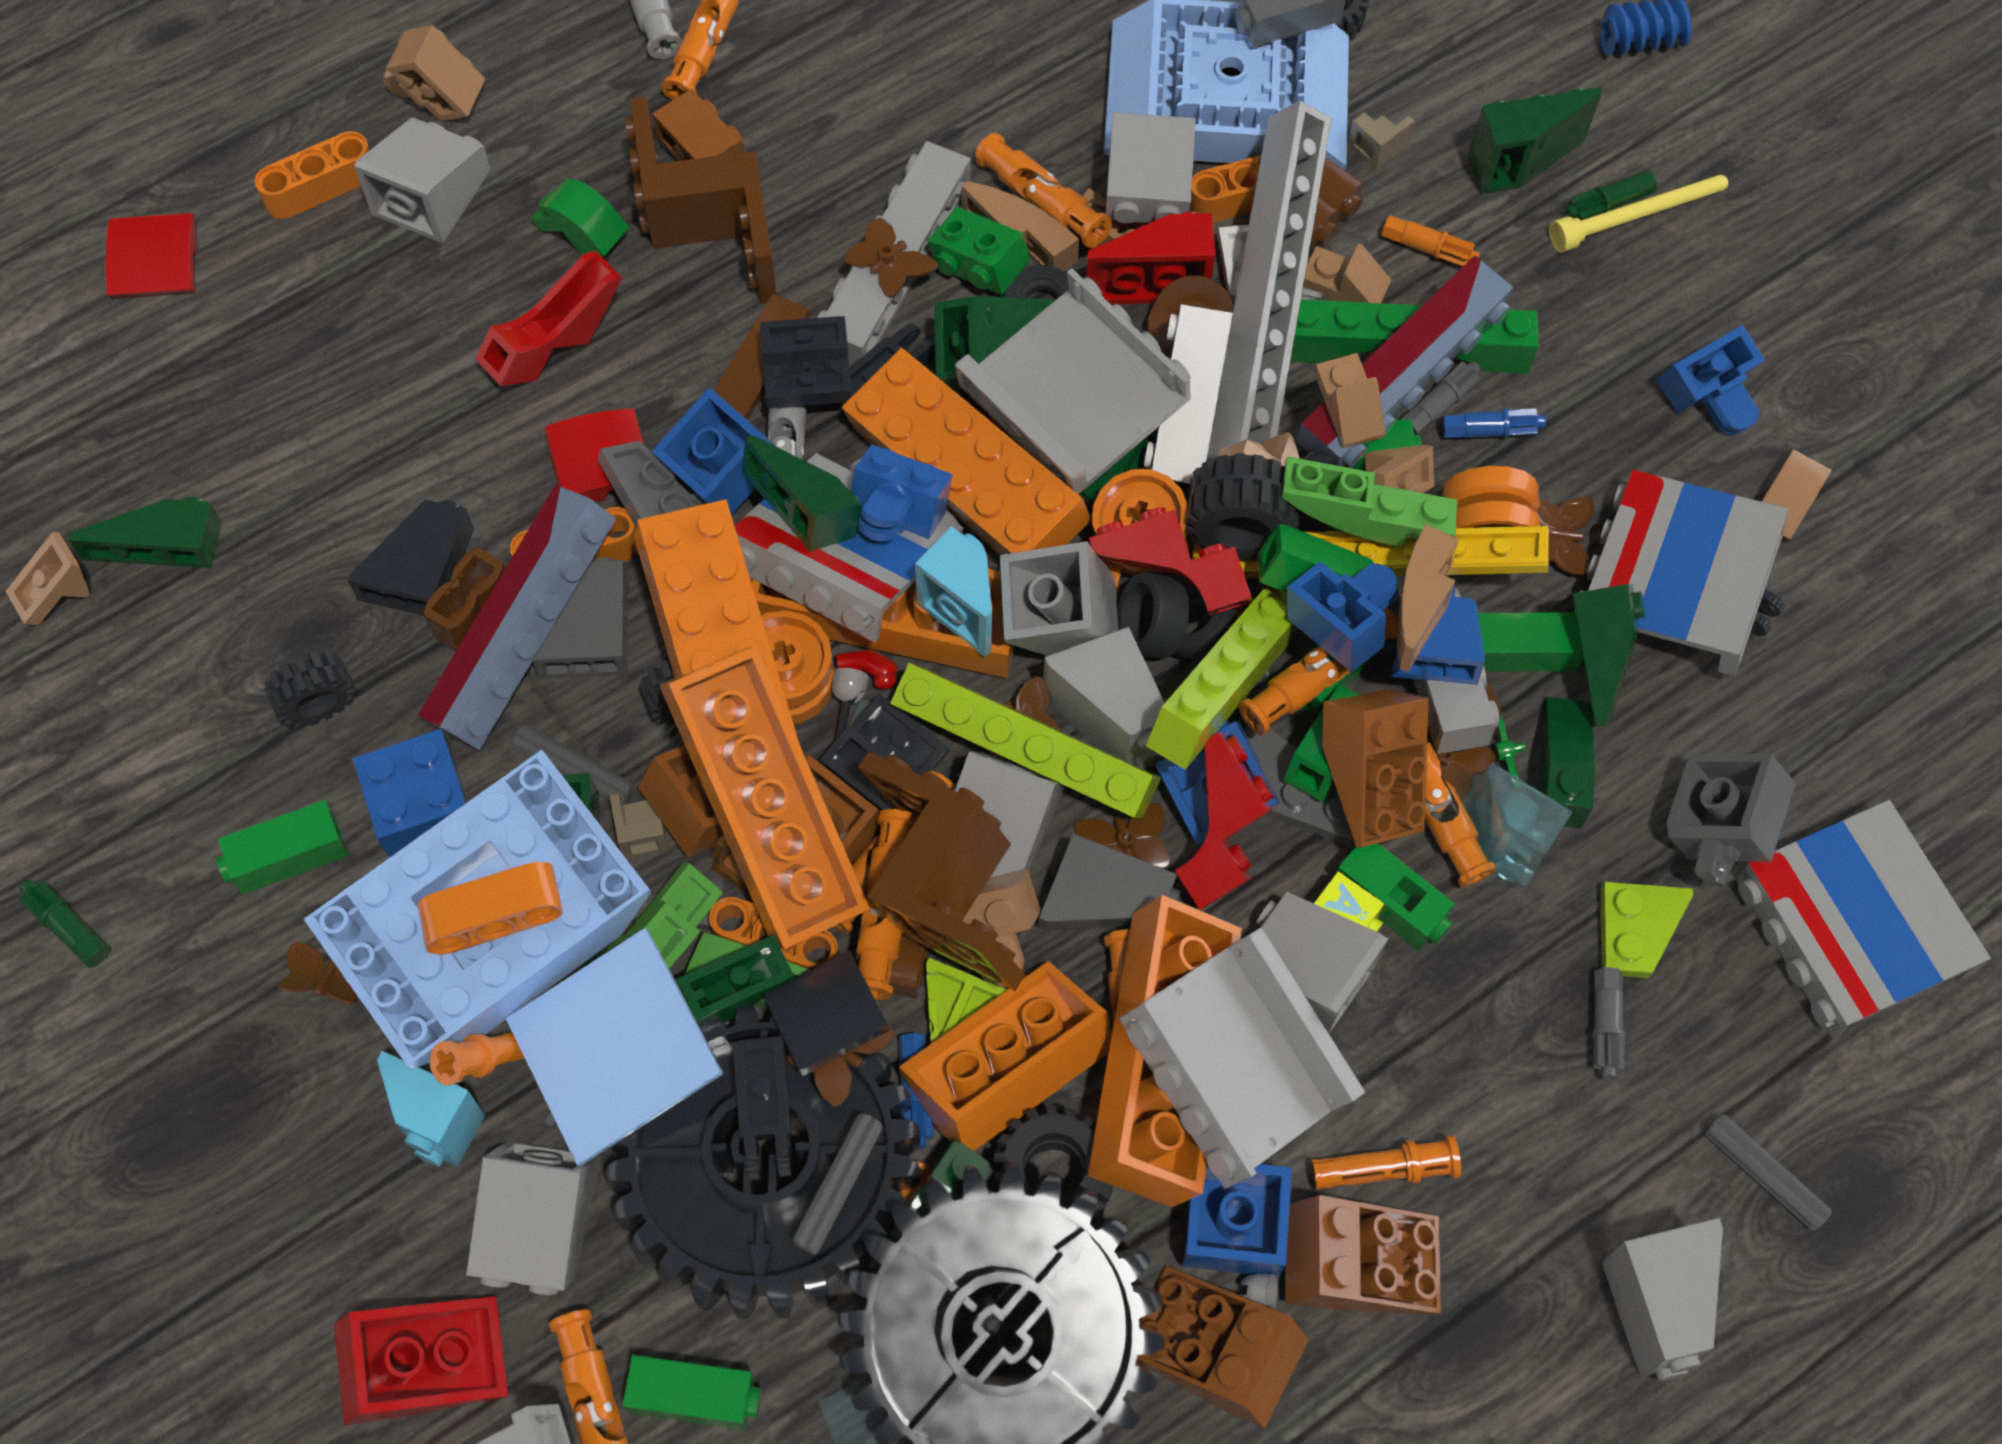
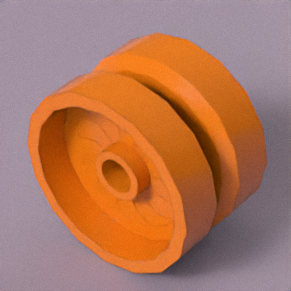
(1134, 493)
(1494, 497)
(802, 661)

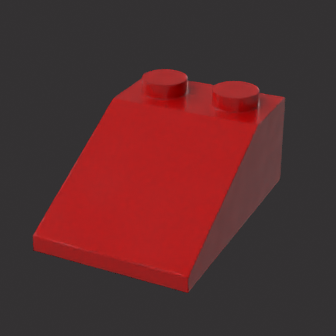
(1153, 256)
(419, 1359)

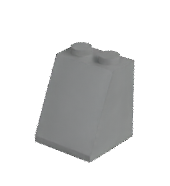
(1149, 167)
(422, 177)
(1057, 598)
(1107, 695)
(1018, 799)
(1322, 952)
(531, 1217)
(1668, 1296)

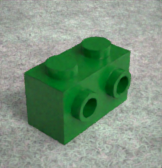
(979, 250)

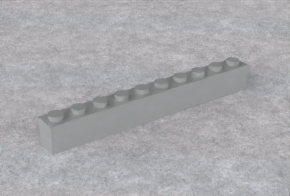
(1271, 278)

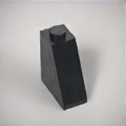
(415, 558)

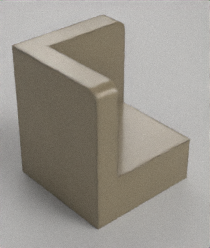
(1379, 139)
(637, 828)

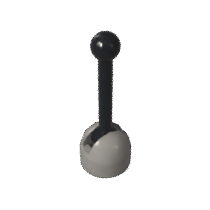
(849, 687)

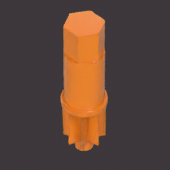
(1429, 240)

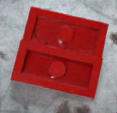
(150, 255)
(577, 445)

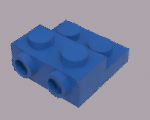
(1190, 785)

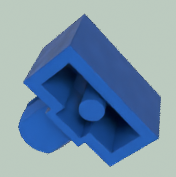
(1716, 380)
(899, 494)
(1343, 611)

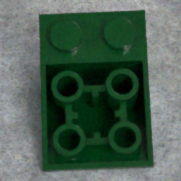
(1528, 136)
(977, 328)

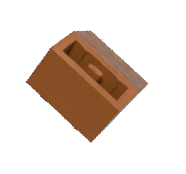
(1378, 762)
(1362, 1257)
(1223, 1346)

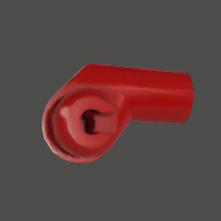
(872, 662)

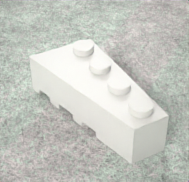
(1185, 436)

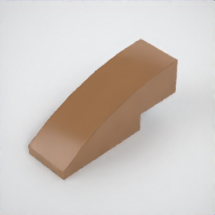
(1044, 236)
(1424, 592)

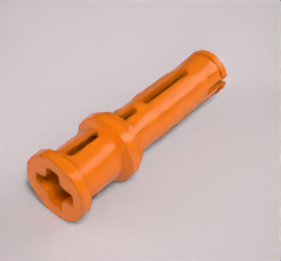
(474, 1056)
(1408, 1162)

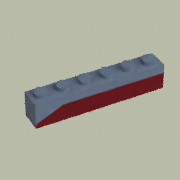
(1419, 352)
(517, 616)

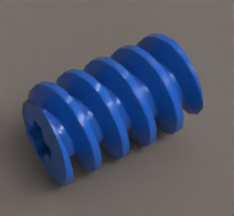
(1644, 23)

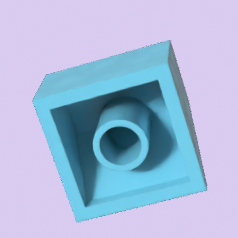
(956, 587)
(433, 1116)

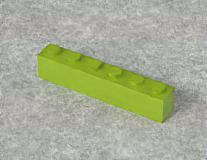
(1223, 679)
(1026, 740)

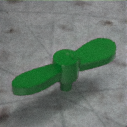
(1506, 748)

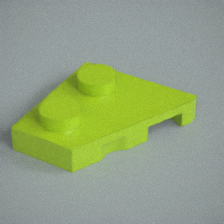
(1639, 924)
(954, 996)

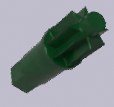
(1612, 195)
(63, 922)

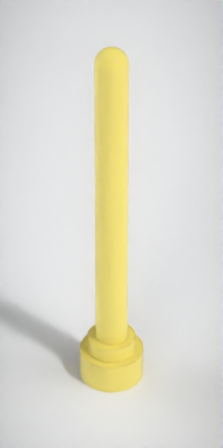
(1569, 232)

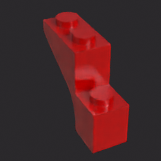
(562, 318)
(1160, 546)
(1233, 805)

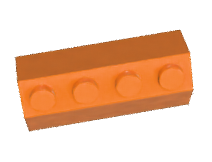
(1008, 1056)

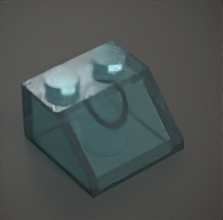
(1515, 824)

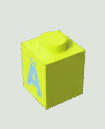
(1351, 902)

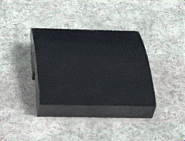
(805, 361)
(884, 732)
(826, 1012)

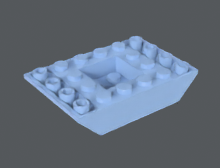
(1171, 63)
(433, 998)

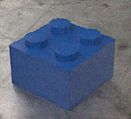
(709, 450)
(410, 788)
(1241, 1224)

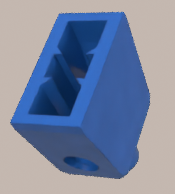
(1453, 649)

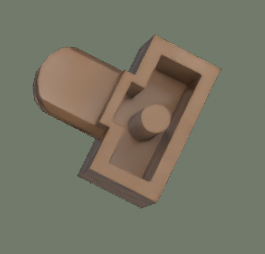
(433, 74)
(1008, 907)

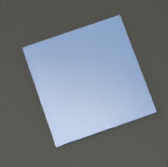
(613, 1046)

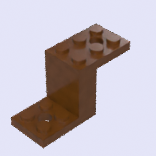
(700, 199)
(941, 868)

